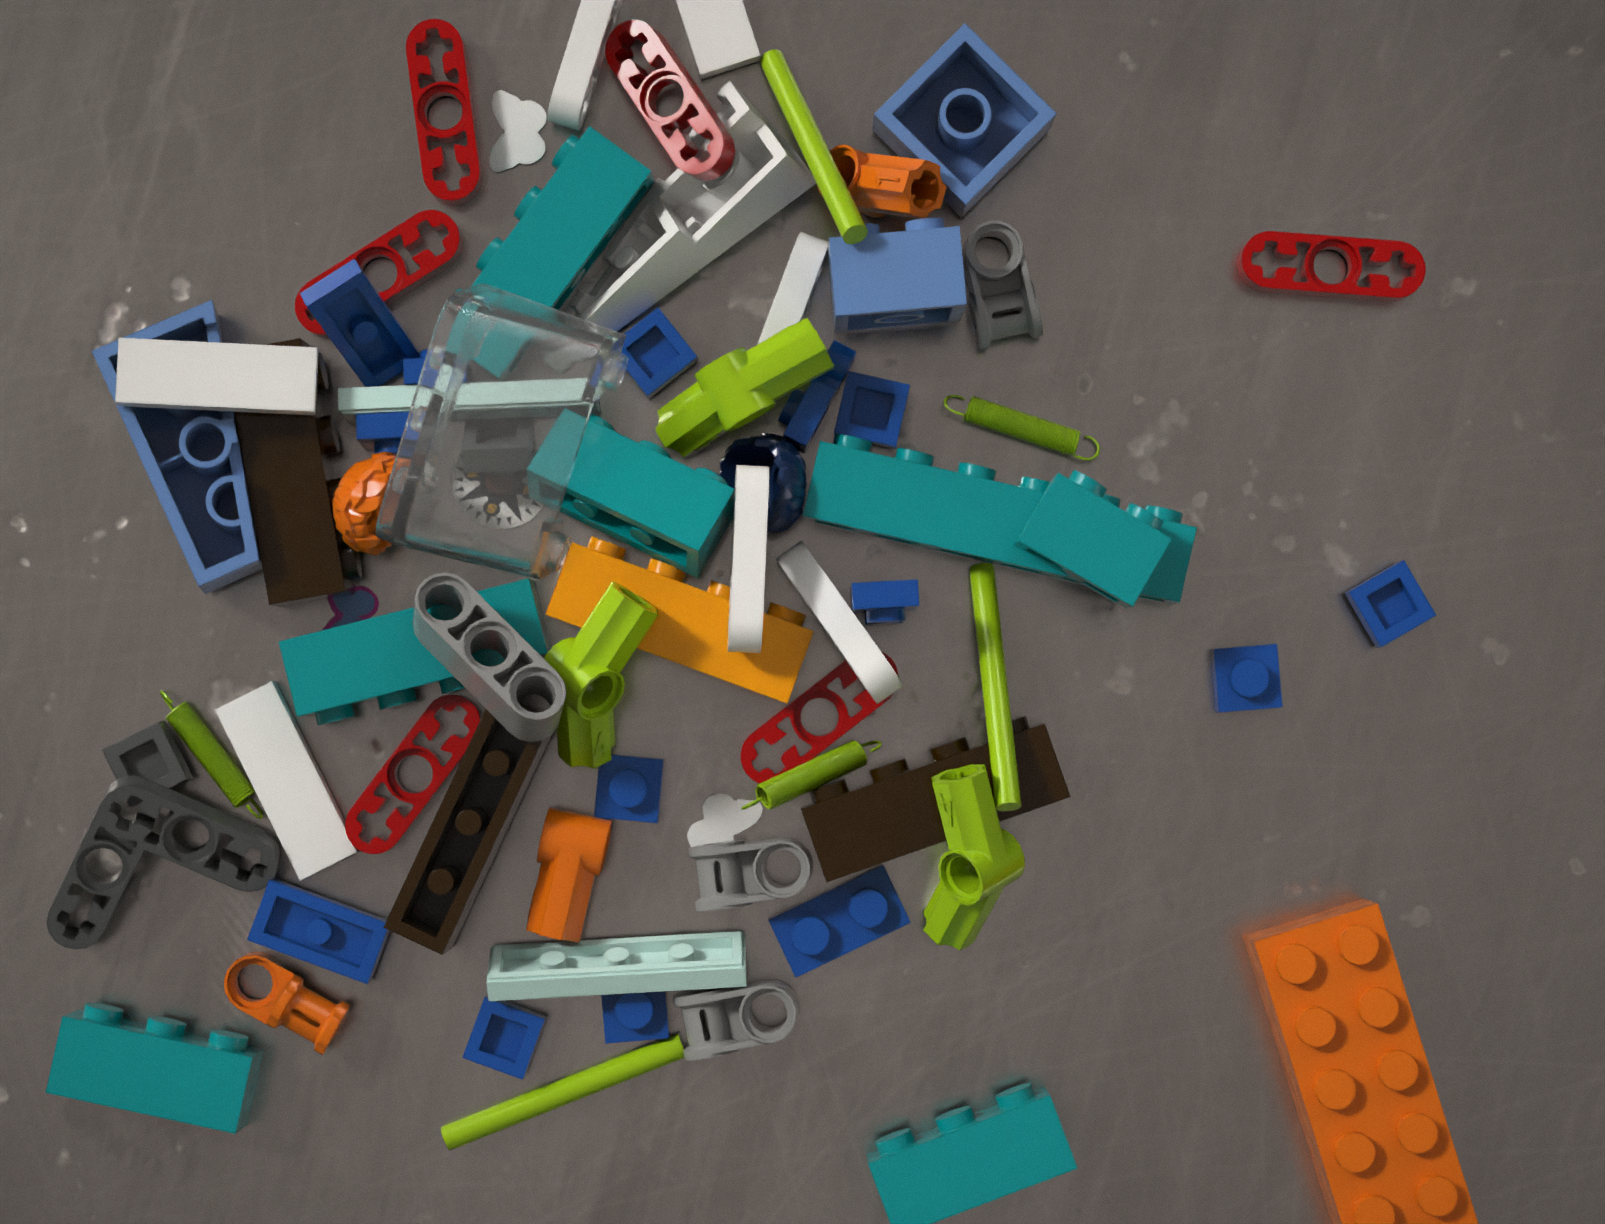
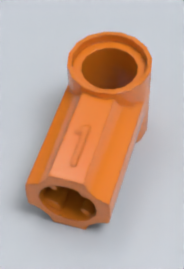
(890, 183)
(570, 857)

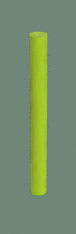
(813, 147)
(995, 687)
(563, 1092)

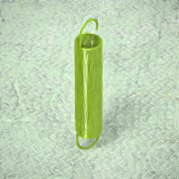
(1022, 426)
(210, 754)
(811, 774)

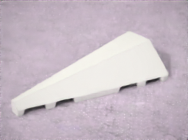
(694, 221)

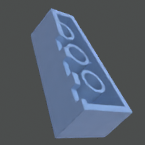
(194, 464)

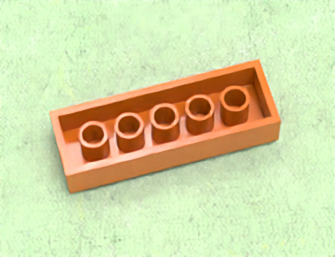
(1358, 1069)

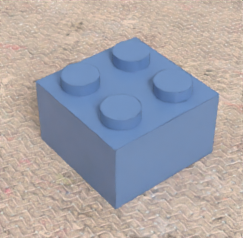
(965, 116)
(898, 277)

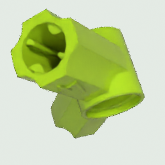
(742, 387)
(592, 675)
(978, 861)

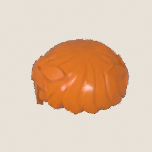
(359, 502)

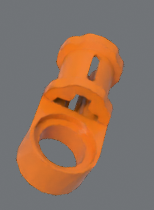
(287, 1003)

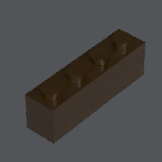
(293, 499)
(900, 806)
(465, 835)

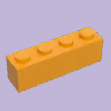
(689, 620)

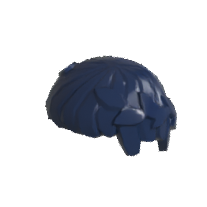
(786, 475)

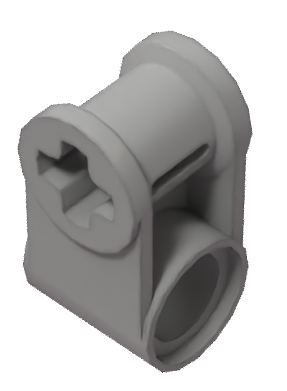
(1000, 289)
(744, 872)
(731, 1018)

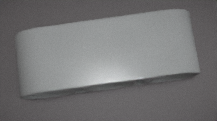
(483, 628)

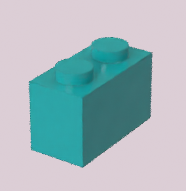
(1094, 539)

